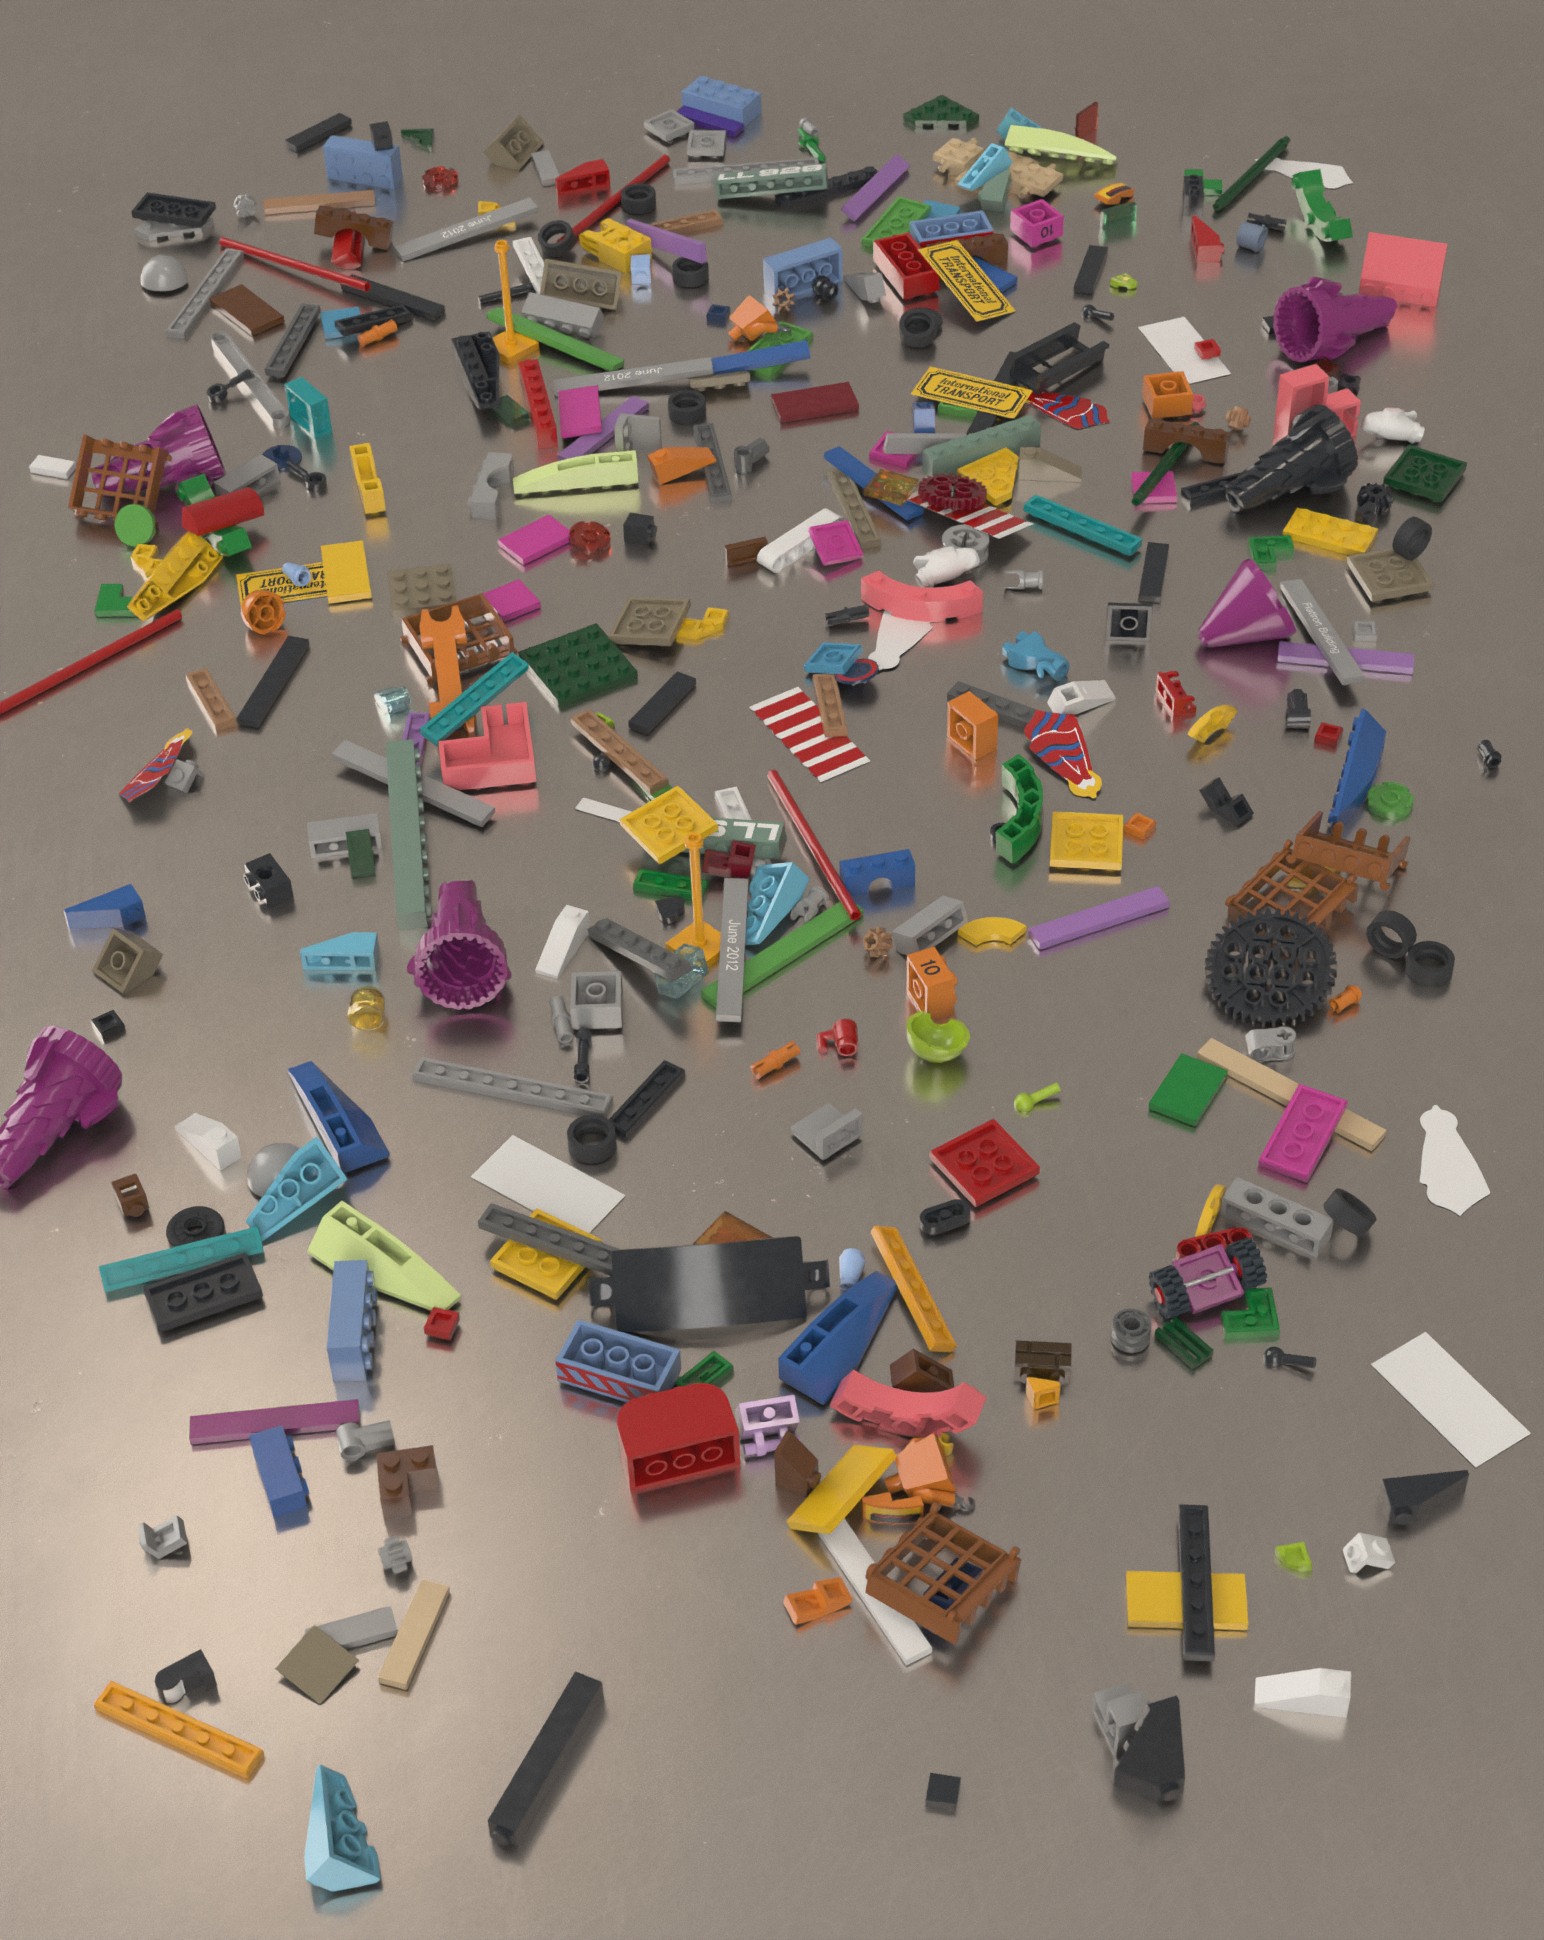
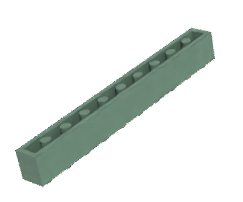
(407, 835)

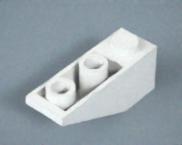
(1080, 696)

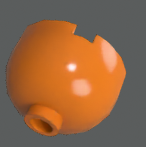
(263, 611)

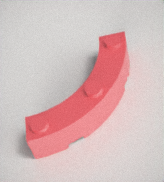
(921, 602)
(907, 1411)

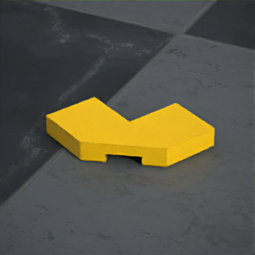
(144, 558)
(712, 622)

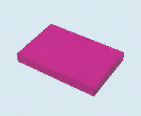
(535, 539)

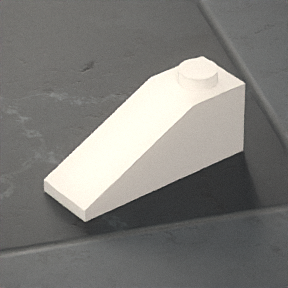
(564, 941)
(211, 1139)
(1306, 1691)

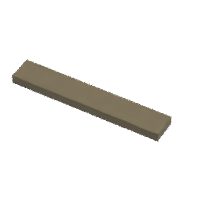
(854, 509)

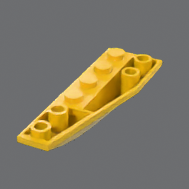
(176, 575)

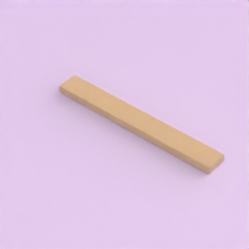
(1282, 1089)

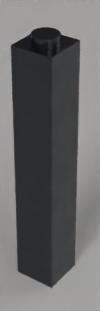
(545, 1760)

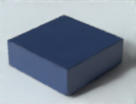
(718, 313)

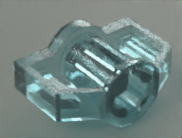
(393, 699)

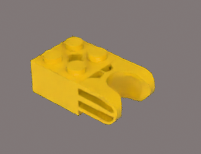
(615, 244)

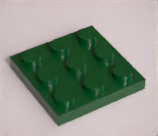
(1425, 473)

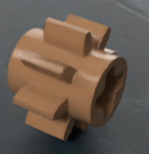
(781, 295)
(1237, 418)
(877, 942)

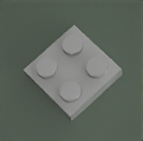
(669, 125)
(706, 143)

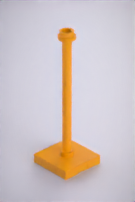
(509, 343)
(699, 932)

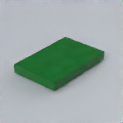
(1188, 1089)

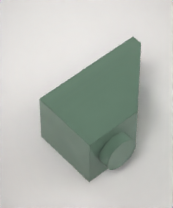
(995, 192)

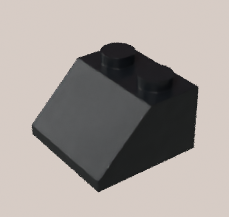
(1128, 621)

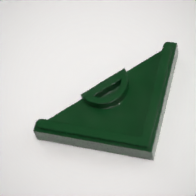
(421, 137)

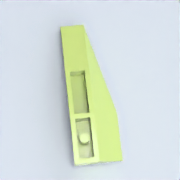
(1054, 144)
(580, 472)
(397, 1269)

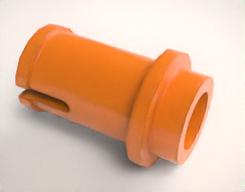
(1351, 995)

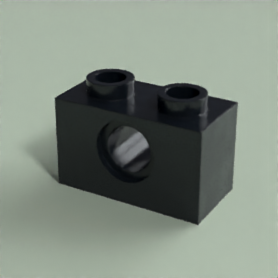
(1193, 195)
(268, 880)

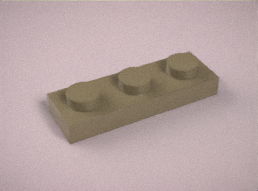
(719, 380)

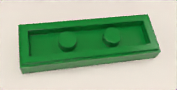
(666, 884)

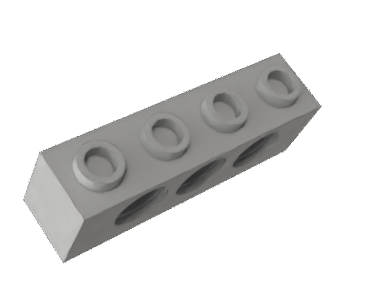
(1277, 1217)

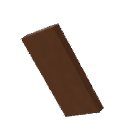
(247, 310)

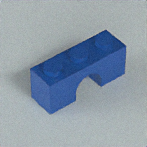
(862, 871)

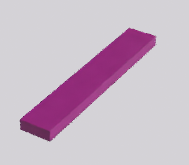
(293, 1419)

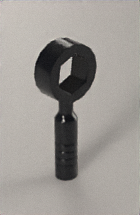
(222, 389)
(310, 478)

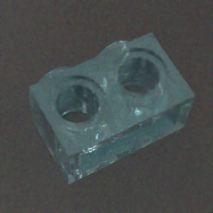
(679, 986)

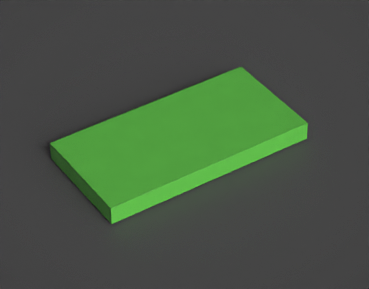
(896, 220)
(781, 338)

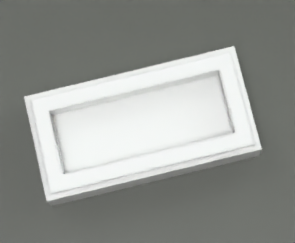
(52, 467)

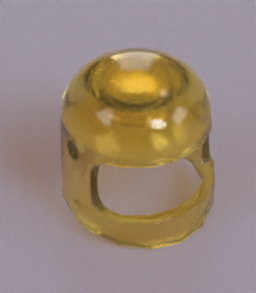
(366, 1008)

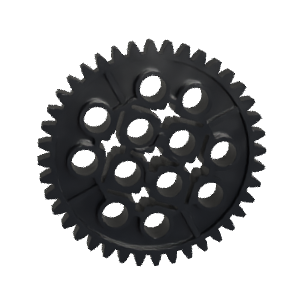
(1297, 997)

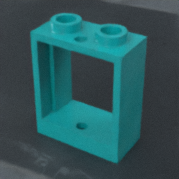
(308, 408)

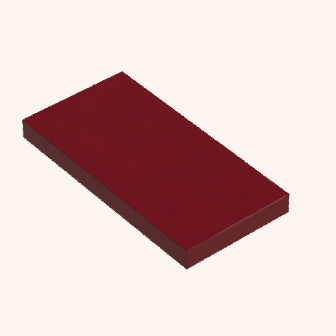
(814, 402)

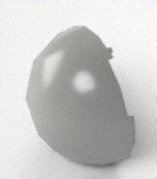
(163, 273)
(267, 1165)

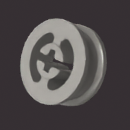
(963, 535)

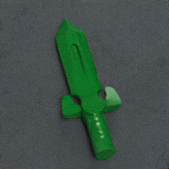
(811, 143)

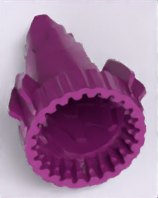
(1322, 322)
(187, 442)
(460, 956)
(62, 1083)

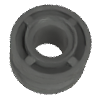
(1131, 1330)

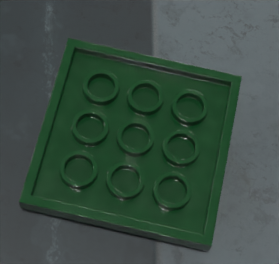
(578, 665)

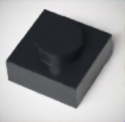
(1366, 513)

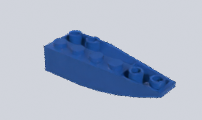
(1360, 767)
(341, 1122)
(836, 1338)

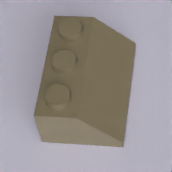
(513, 145)

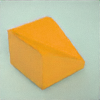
(1042, 1392)

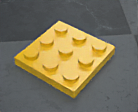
(665, 822)
(1086, 840)
(537, 1268)

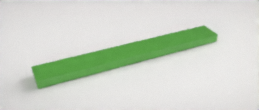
(558, 340)
(788, 948)

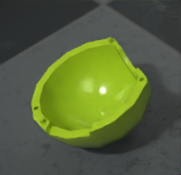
(936, 1041)

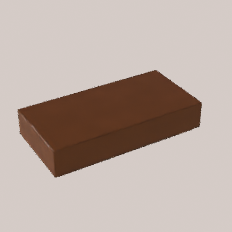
(744, 551)

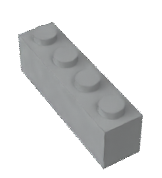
(563, 315)

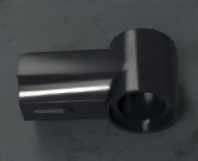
(1298, 714)

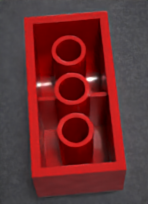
(676, 1435)

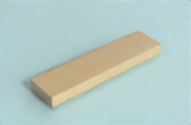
(413, 1634)

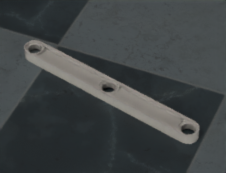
(255, 387)

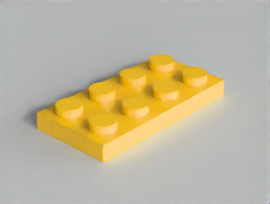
(1330, 532)

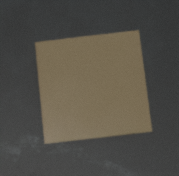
(316, 1664)

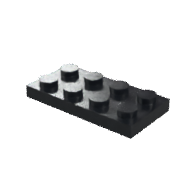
(173, 210)
(202, 1292)

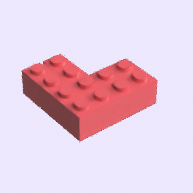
(1308, 387)
(494, 759)

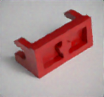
(1174, 695)

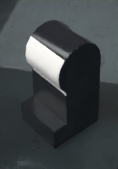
(184, 1677)

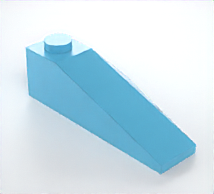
(773, 894)
(300, 1184)
(335, 1843)

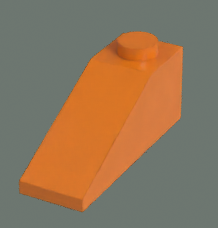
(677, 461)

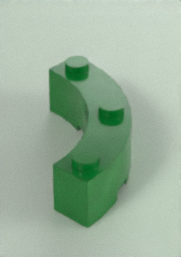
(1317, 212)
(226, 540)
(1024, 828)

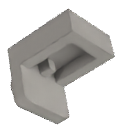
(182, 775)
(163, 1538)

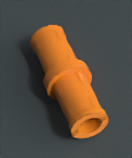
(377, 333)
(775, 1059)

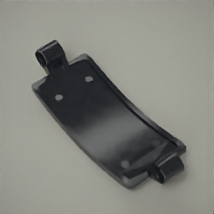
(708, 1284)

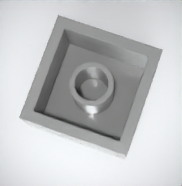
(596, 1000)

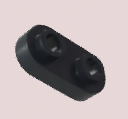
(942, 1216)

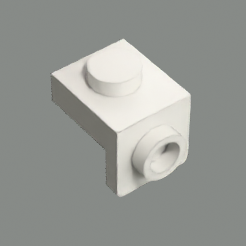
(1368, 1550)

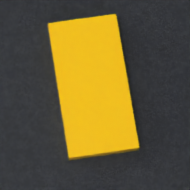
(345, 572)
(841, 1489)
(1157, 1602)

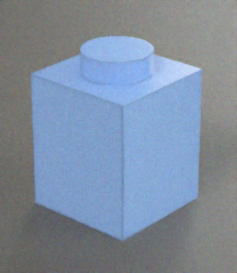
(640, 269)

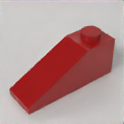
(583, 177)
(1205, 242)

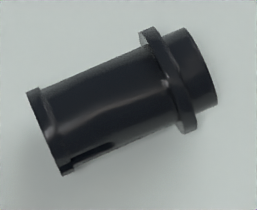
(1491, 757)

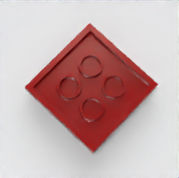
(984, 1162)

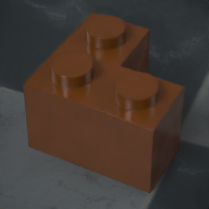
(404, 1473)

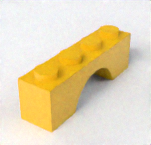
(366, 478)

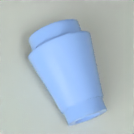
(297, 574)
(851, 1266)

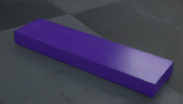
(711, 121)

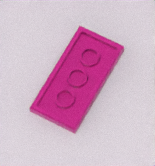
(579, 411)
(1303, 1133)

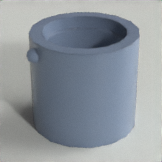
(1251, 236)

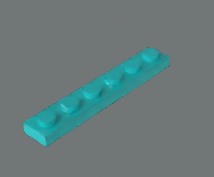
(1083, 525)
(474, 698)
(179, 1259)

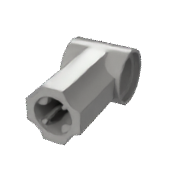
(356, 1439)

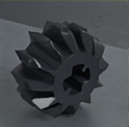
(1377, 494)

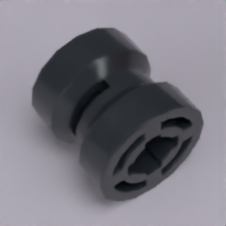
(822, 287)

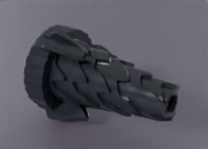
(1312, 454)

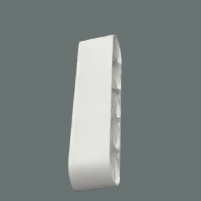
(794, 543)

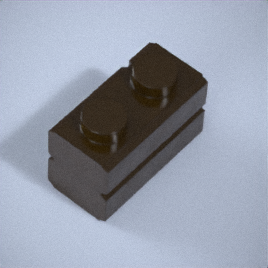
(1043, 1361)

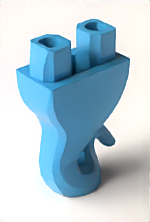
(1032, 653)

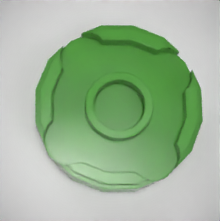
(135, 525)
(1390, 800)

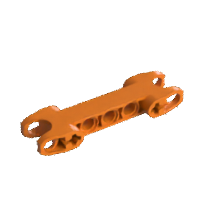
(444, 638)

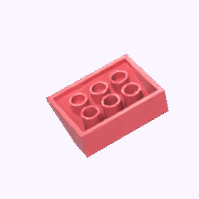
(1403, 269)

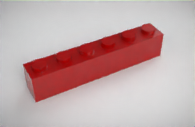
(538, 404)

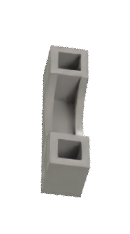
(495, 471)

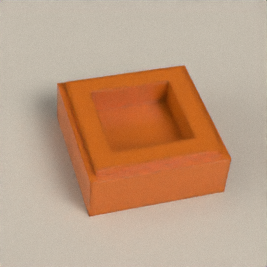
(1139, 826)

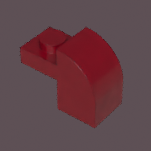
(732, 865)

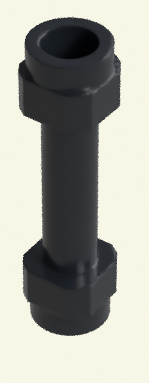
(582, 1069)

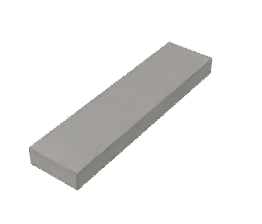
(914, 442)

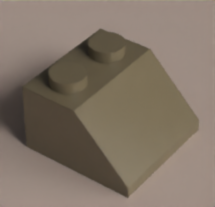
(126, 960)

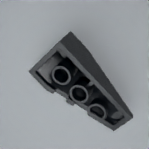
(1155, 1755)

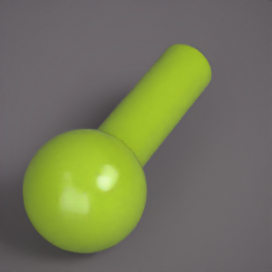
(1025, 1102)

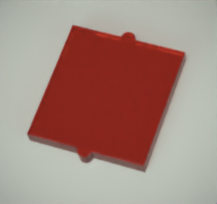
(1086, 121)

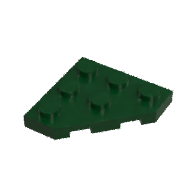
(941, 112)

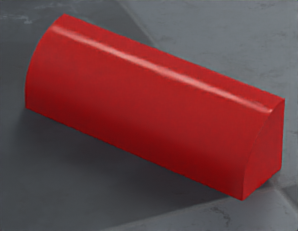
(347, 249)
(222, 511)

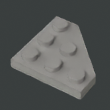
(151, 230)

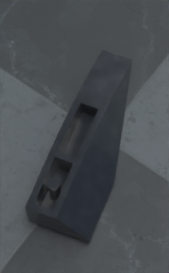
(479, 367)

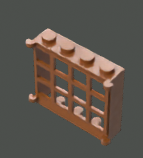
(123, 450)
(469, 608)
(1347, 860)
(1322, 879)
(996, 1562)

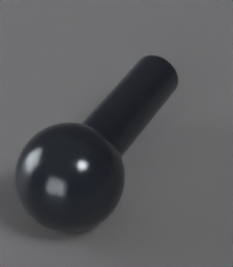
(1090, 311)
(601, 762)
(1275, 1358)

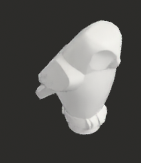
(1393, 425)
(944, 565)

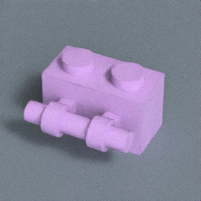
(766, 1418)

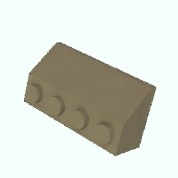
(581, 284)

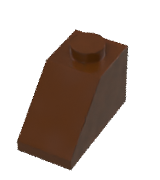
(920, 1374)
(795, 1467)

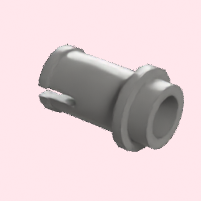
(809, 127)

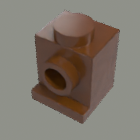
(133, 1201)

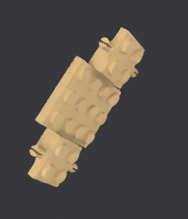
(1026, 172)

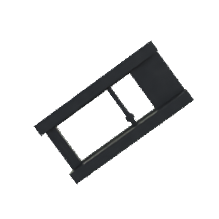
(1047, 348)

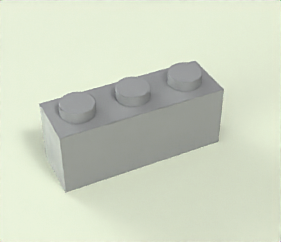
(257, 474)
(329, 836)
(930, 925)

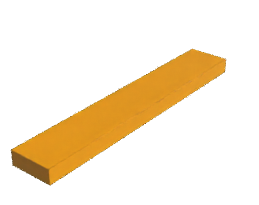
(913, 1289)
(179, 1729)

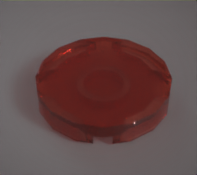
(440, 179)
(589, 538)

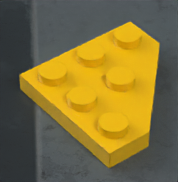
(996, 472)

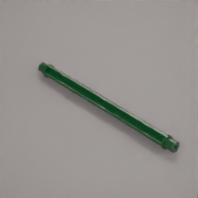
(1251, 173)
(1159, 471)

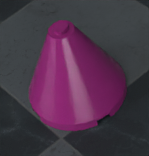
(1246, 611)

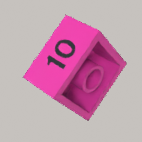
(1037, 223)

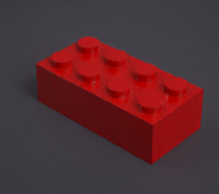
(905, 265)

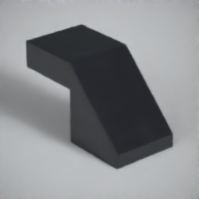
(1218, 799)

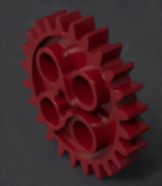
(938, 491)

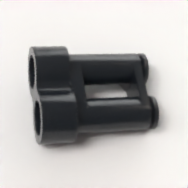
(1350, 382)

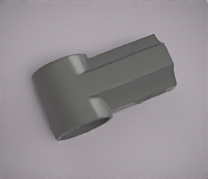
(746, 455)

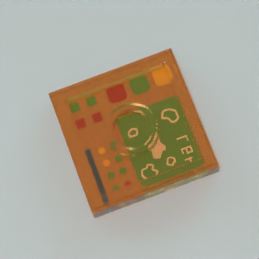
(891, 487)

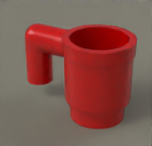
(844, 1035)

